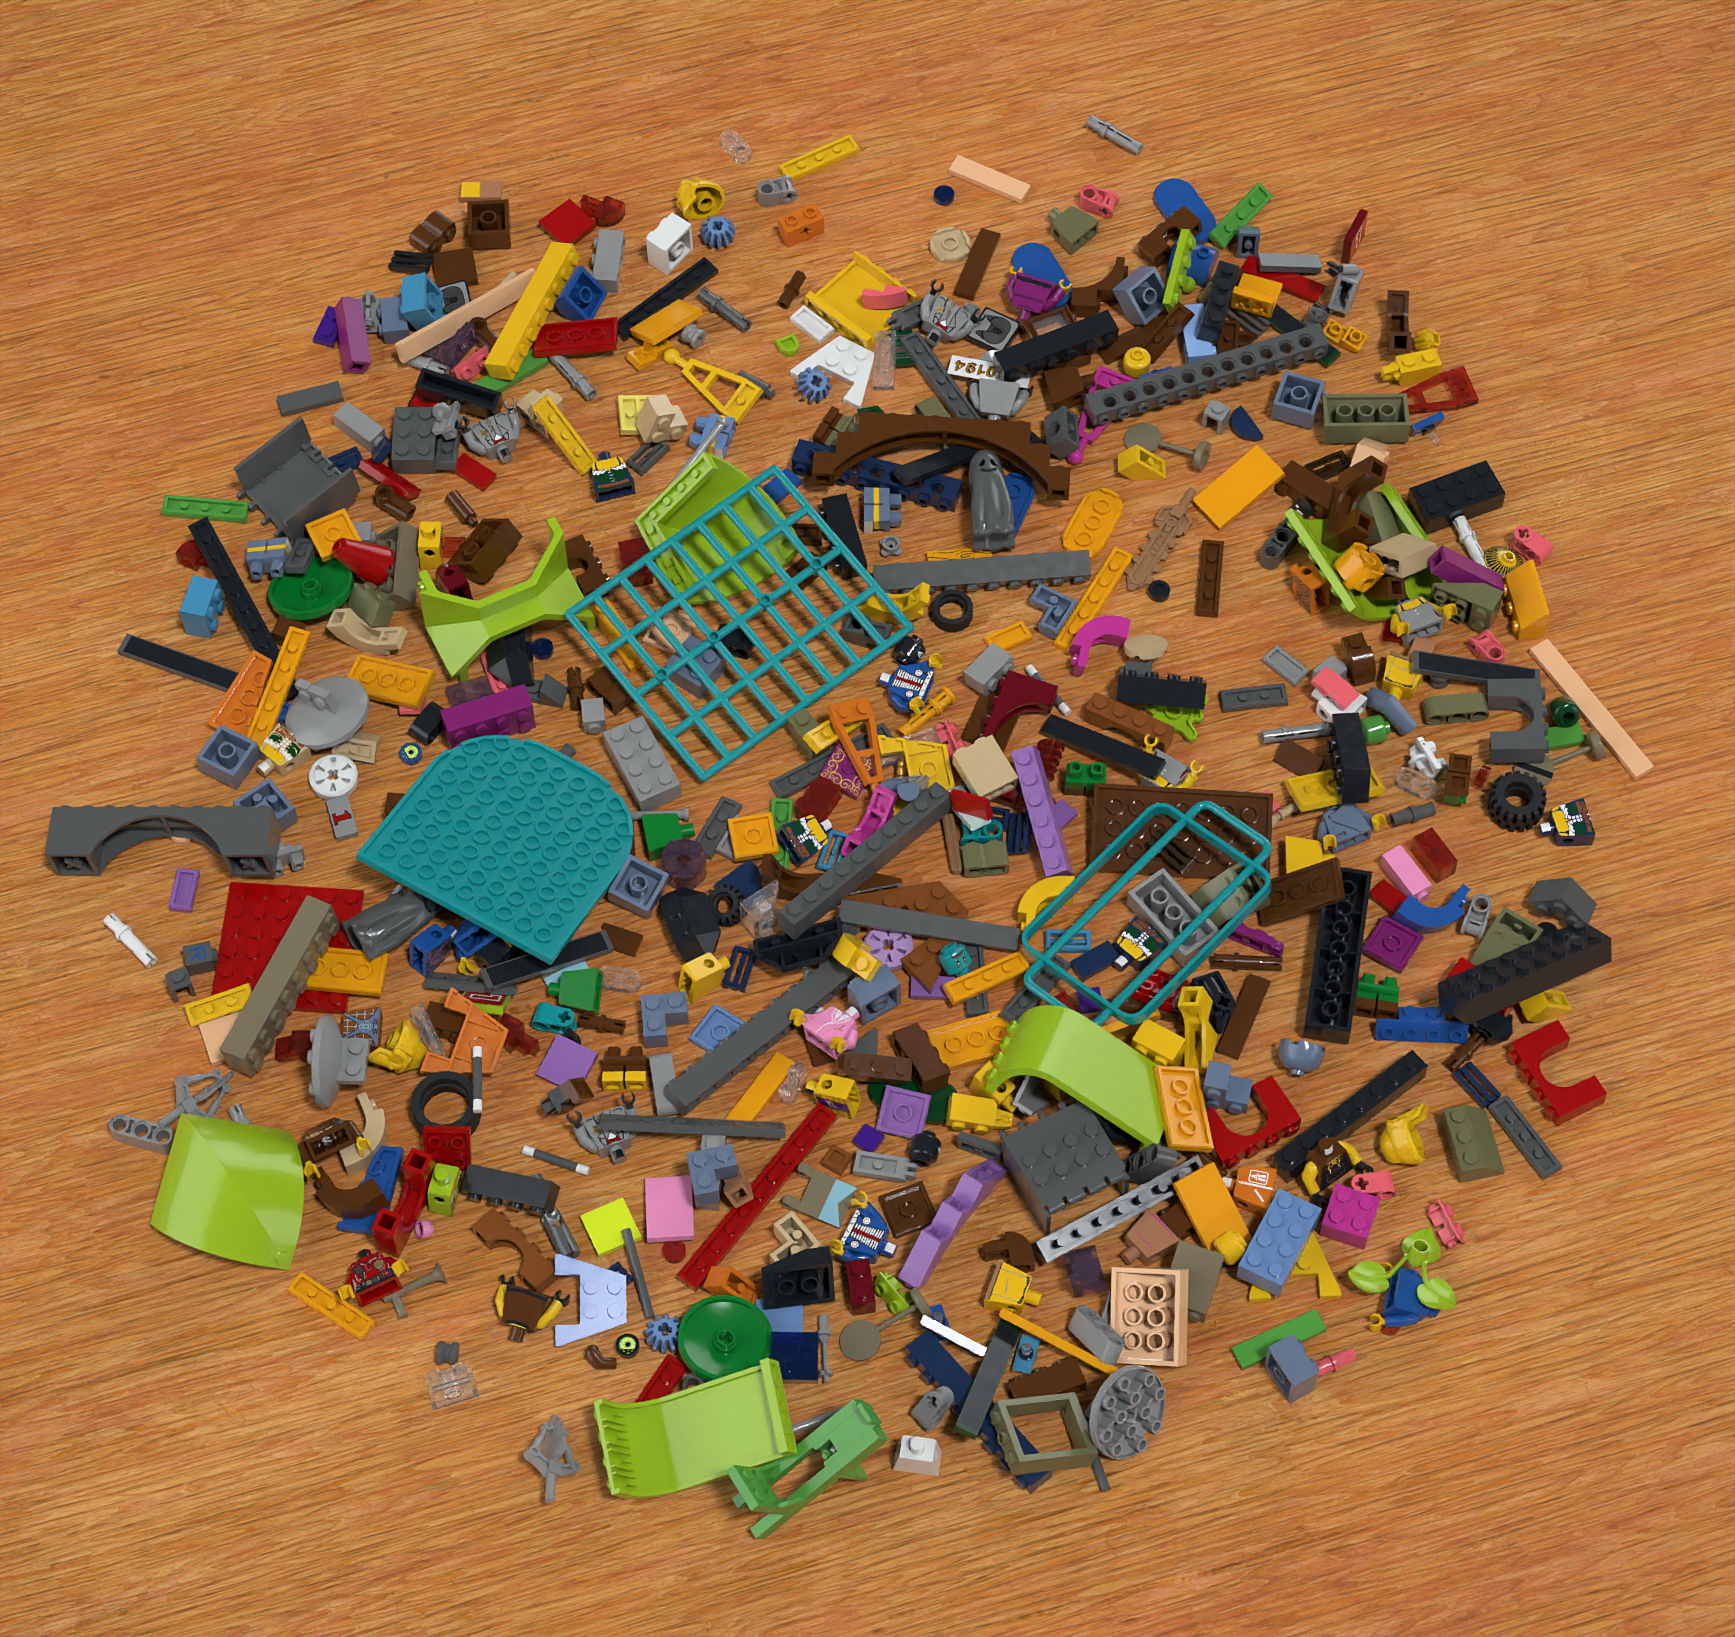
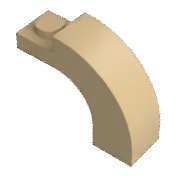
(363, 636)
(374, 1130)

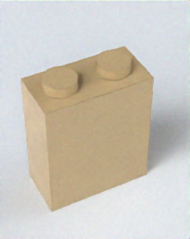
(1404, 554)
(985, 768)

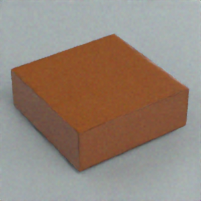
(837, 1160)

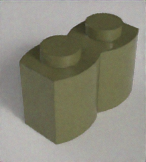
(985, 859)

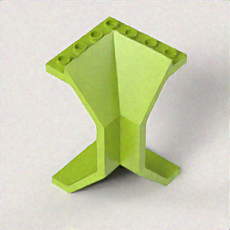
(467, 626)

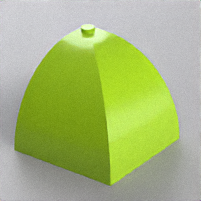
(690, 496)
(232, 1191)

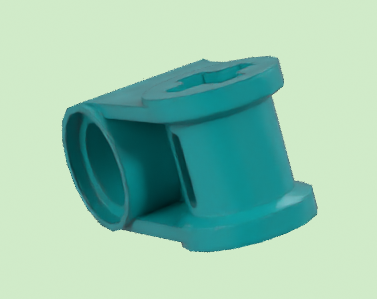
(981, 834)
(553, 1019)

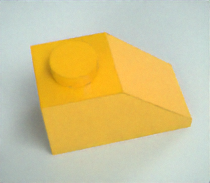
(1141, 464)
(1545, 1006)

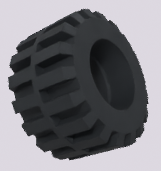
(1520, 786)

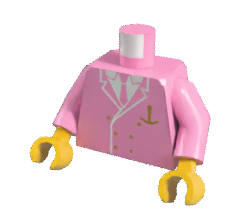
(829, 1029)

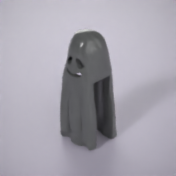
(990, 504)
(389, 922)

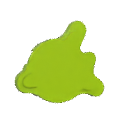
(1178, 717)

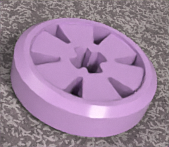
(901, 946)

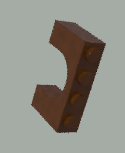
(1344, 522)

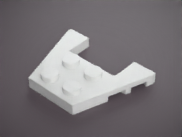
(845, 362)

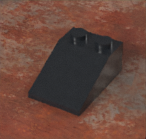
(799, 1279)

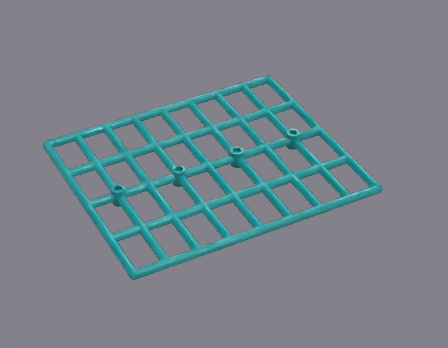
(714, 637)

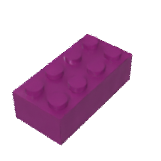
(495, 714)

